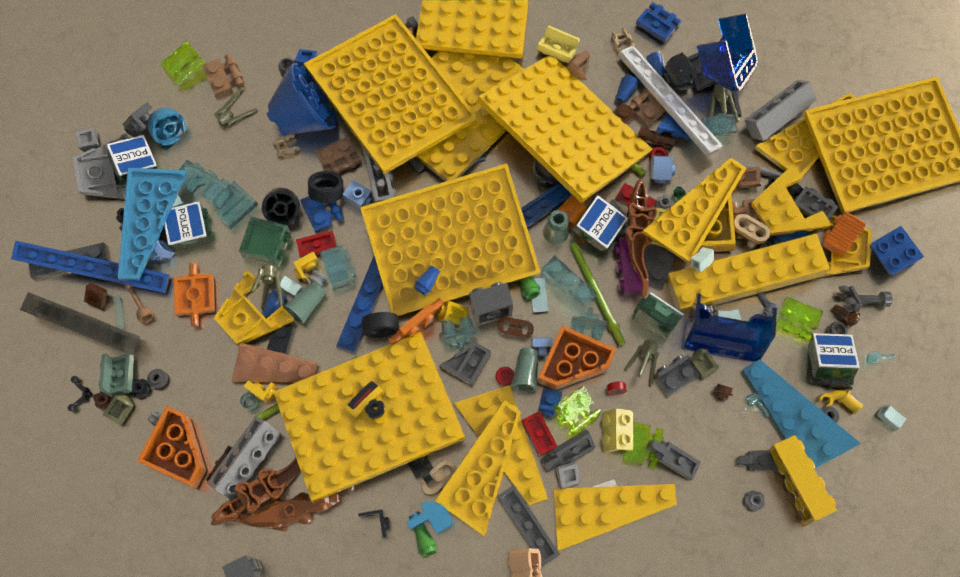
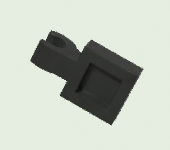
(421, 467)

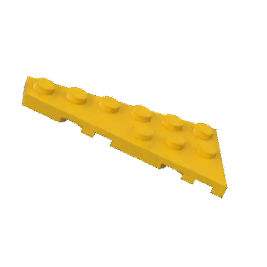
(477, 479)

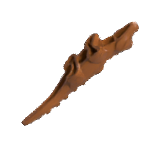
(639, 218)
(251, 495)
(282, 513)

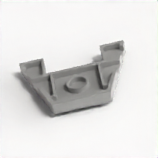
(95, 173)

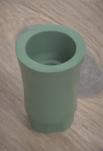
(556, 228)
(305, 302)
(526, 371)

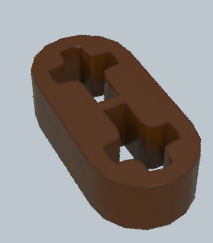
(516, 323)

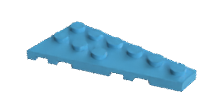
(146, 209)
(799, 416)

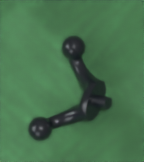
(85, 394)

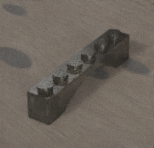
(80, 322)

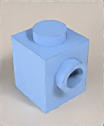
(662, 168)
(357, 195)

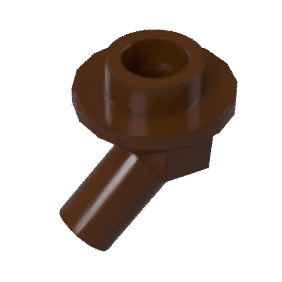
(849, 318)

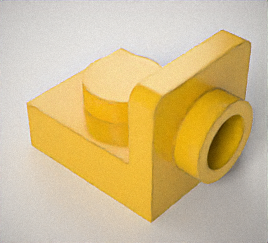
(304, 264)
(452, 312)
(258, 390)

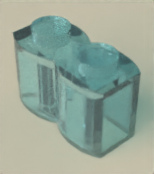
(337, 267)

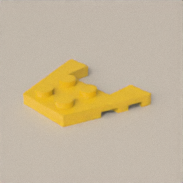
(779, 211)
(855, 258)
(241, 318)

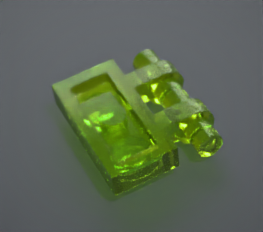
(179, 60)
(801, 313)
(572, 406)
(641, 436)

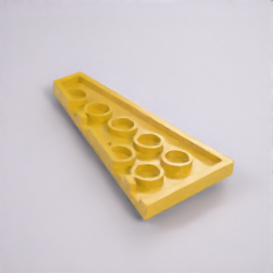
(793, 146)
(690, 219)
(520, 463)
(597, 510)

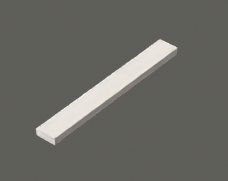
(670, 101)

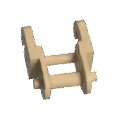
(627, 37)
(283, 139)

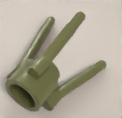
(722, 95)
(224, 114)
(268, 275)
(648, 351)

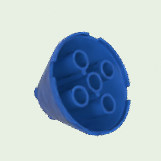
(300, 104)

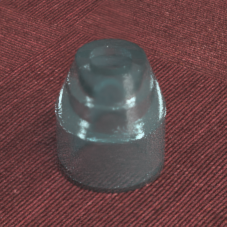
(246, 398)

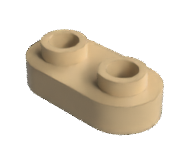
(751, 227)
(438, 477)

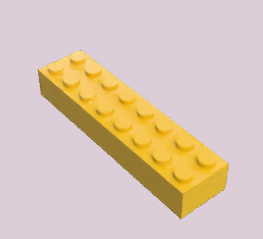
(749, 273)

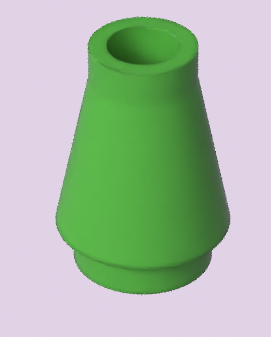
(529, 288)
(425, 543)

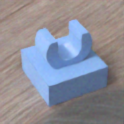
(161, 251)
(542, 343)

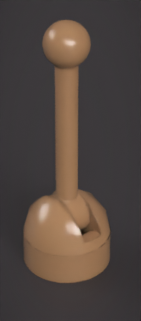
(143, 314)

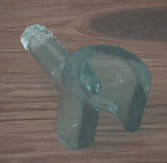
(873, 358)
(756, 399)

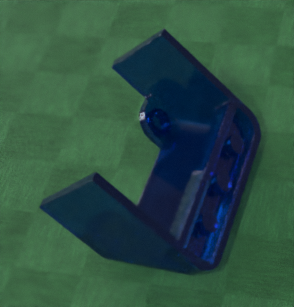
(731, 58)
(729, 336)

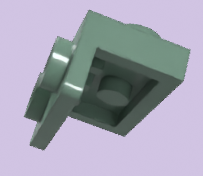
(116, 374)

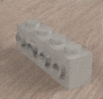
(780, 110)
(379, 182)
(244, 457)

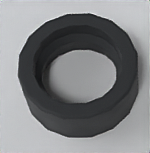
(325, 195)
(380, 324)

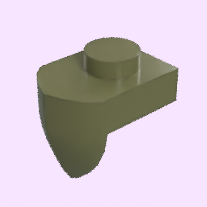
(703, 362)
(118, 408)

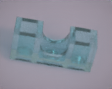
(216, 191)
(560, 275)

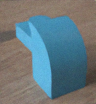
(435, 514)

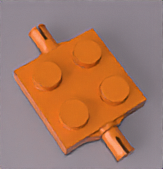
(194, 294)
(423, 318)

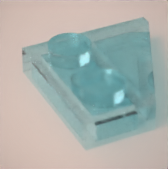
(237, 207)

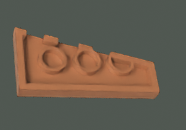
(270, 366)

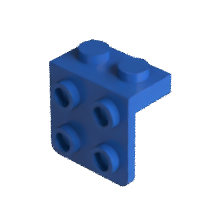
(896, 251)

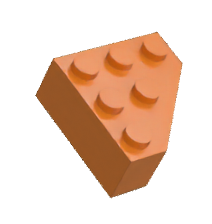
(574, 359)
(174, 449)

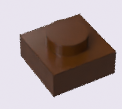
(625, 113)
(95, 295)

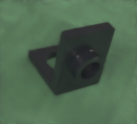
(384, 521)

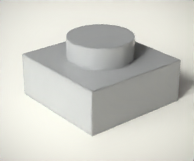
(87, 138)
(568, 475)

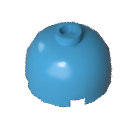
(166, 125)

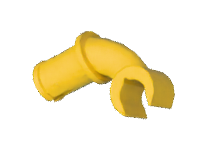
(842, 396)

